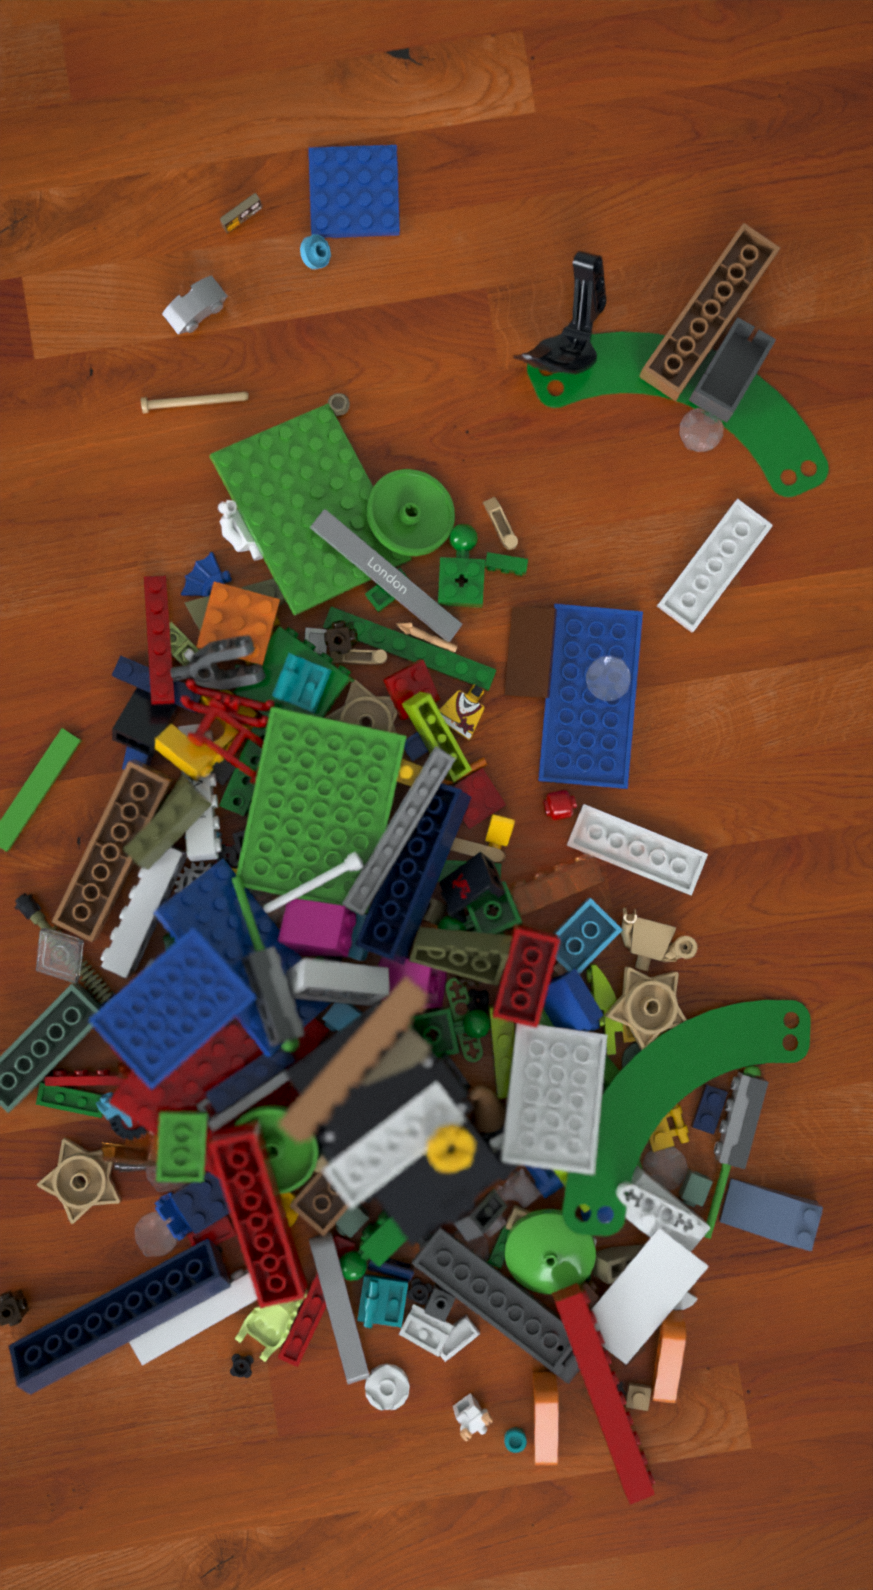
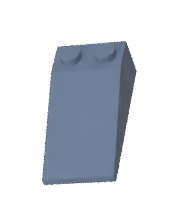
(771, 1214)

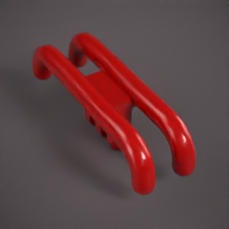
(230, 701)

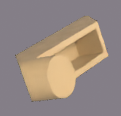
(500, 523)
(360, 657)
(472, 849)

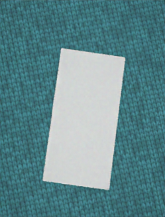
(645, 1294)

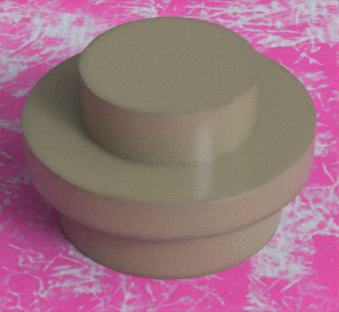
(339, 404)

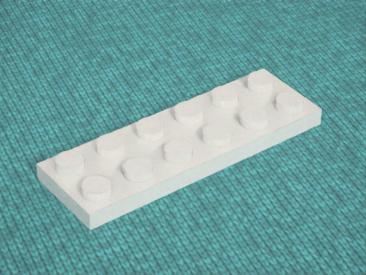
(714, 565)
(637, 849)
(391, 1145)

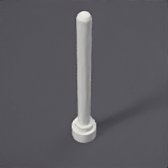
(351, 863)

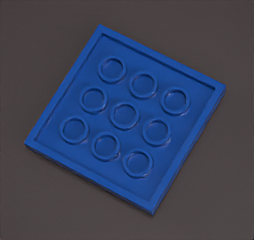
(354, 191)

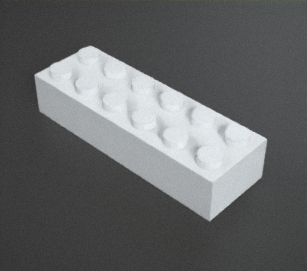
(138, 918)

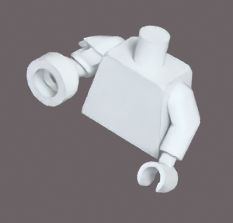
(236, 531)

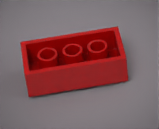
(526, 976)

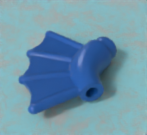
(202, 577)

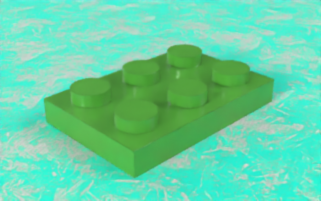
(181, 1146)

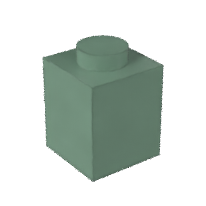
(695, 1188)
(352, 1220)

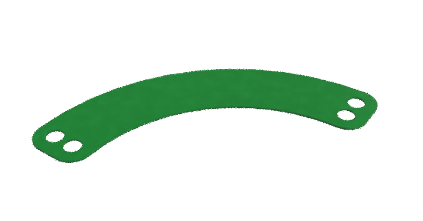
(760, 422)
(661, 1078)

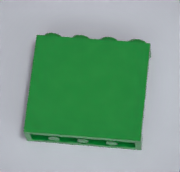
(280, 645)

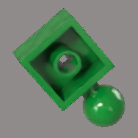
(463, 540)
(485, 923)
(475, 1025)
(377, 1243)

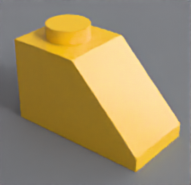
(499, 831)

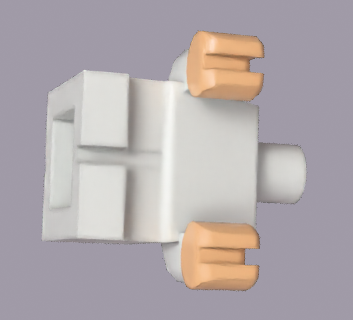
(471, 1417)

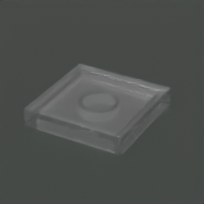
(59, 955)

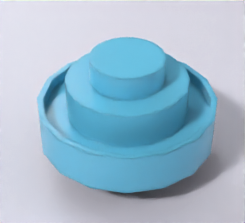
(315, 251)

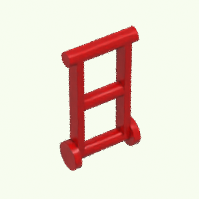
(199, 739)

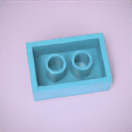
(584, 935)

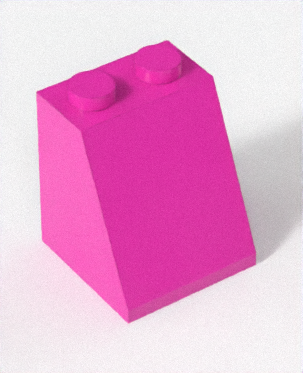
(317, 928)
(428, 979)

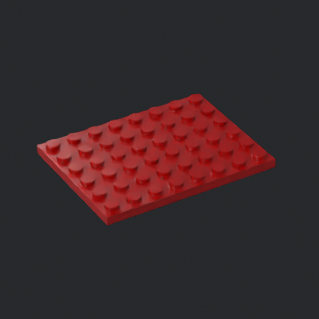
(205, 1068)

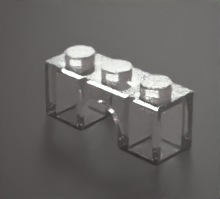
(518, 1188)

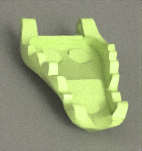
(270, 1325)

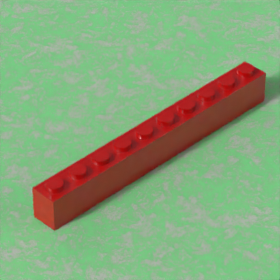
(603, 1393)

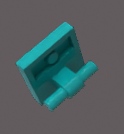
(301, 683)
(382, 1301)

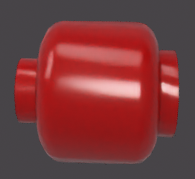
(559, 805)

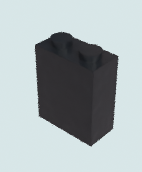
(143, 722)

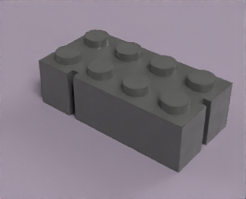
(732, 370)

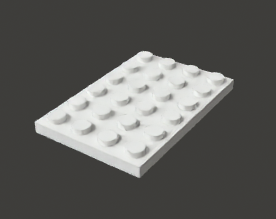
(554, 1098)

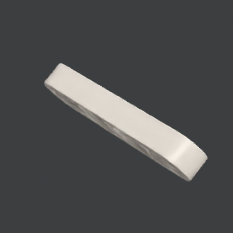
(656, 1209)

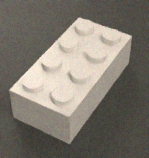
(649, 1225)

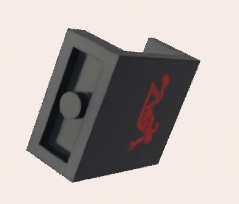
(469, 883)

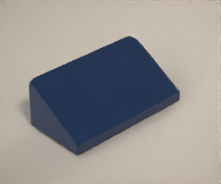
(393, 1269)

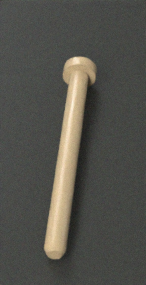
(193, 400)

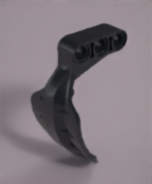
(572, 349)

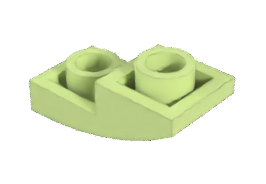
(180, 644)

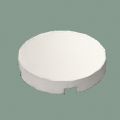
(387, 1387)

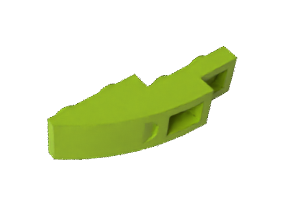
(605, 998)

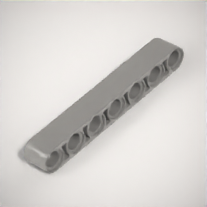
(339, 1308)

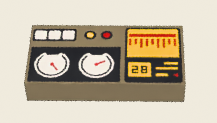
(241, 213)

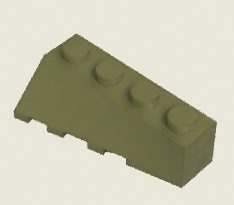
(177, 814)

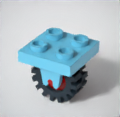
(120, 1122)

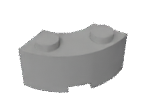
(189, 310)

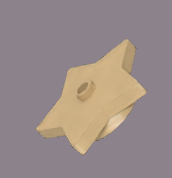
(362, 704)
(662, 1009)
(66, 1184)

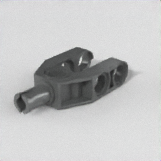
(204, 666)

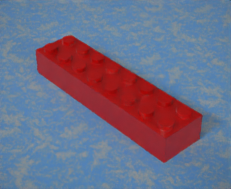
(258, 1214)

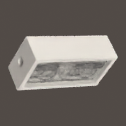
(338, 982)

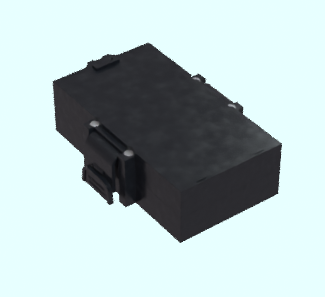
(419, 1194)

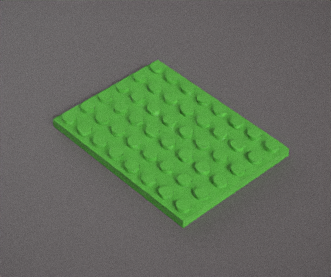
(281, 488)
(315, 801)

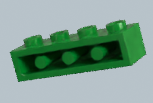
(240, 789)

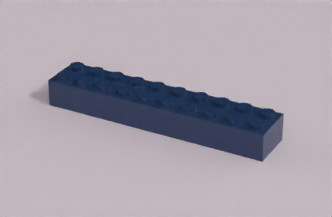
(118, 1316)

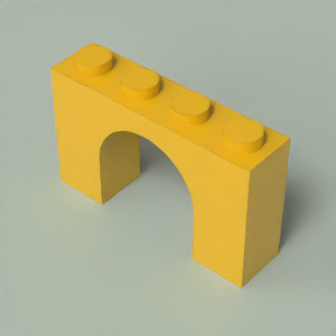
(193, 759)

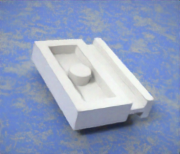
(426, 1330)

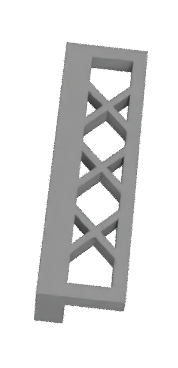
(247, 1100)

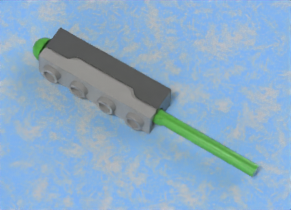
(269, 984)
(737, 1131)

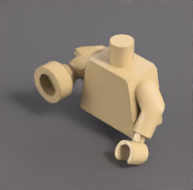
(652, 940)

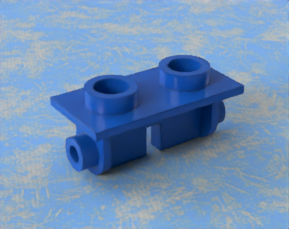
(167, 1208)

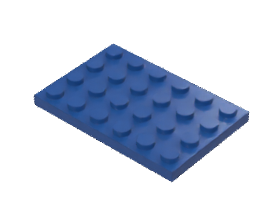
(172, 1007)

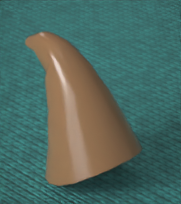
(488, 1110)

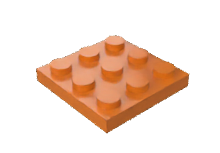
(239, 613)

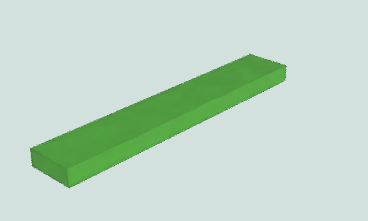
(37, 787)

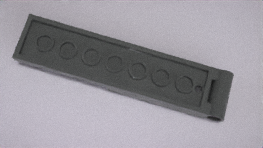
(498, 1301)

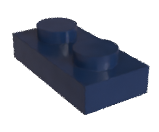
(709, 1109)

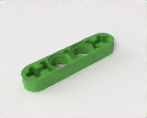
(465, 1048)

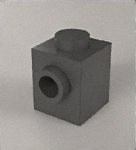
(439, 1303)

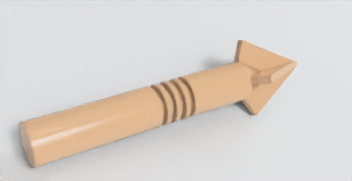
(408, 628)

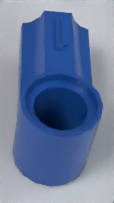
(545, 1180)

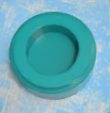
(515, 1440)

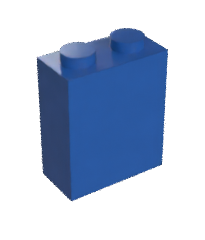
(571, 1003)

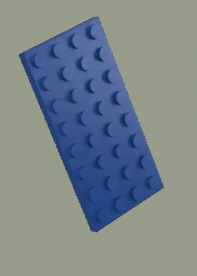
(581, 735)
(216, 912)

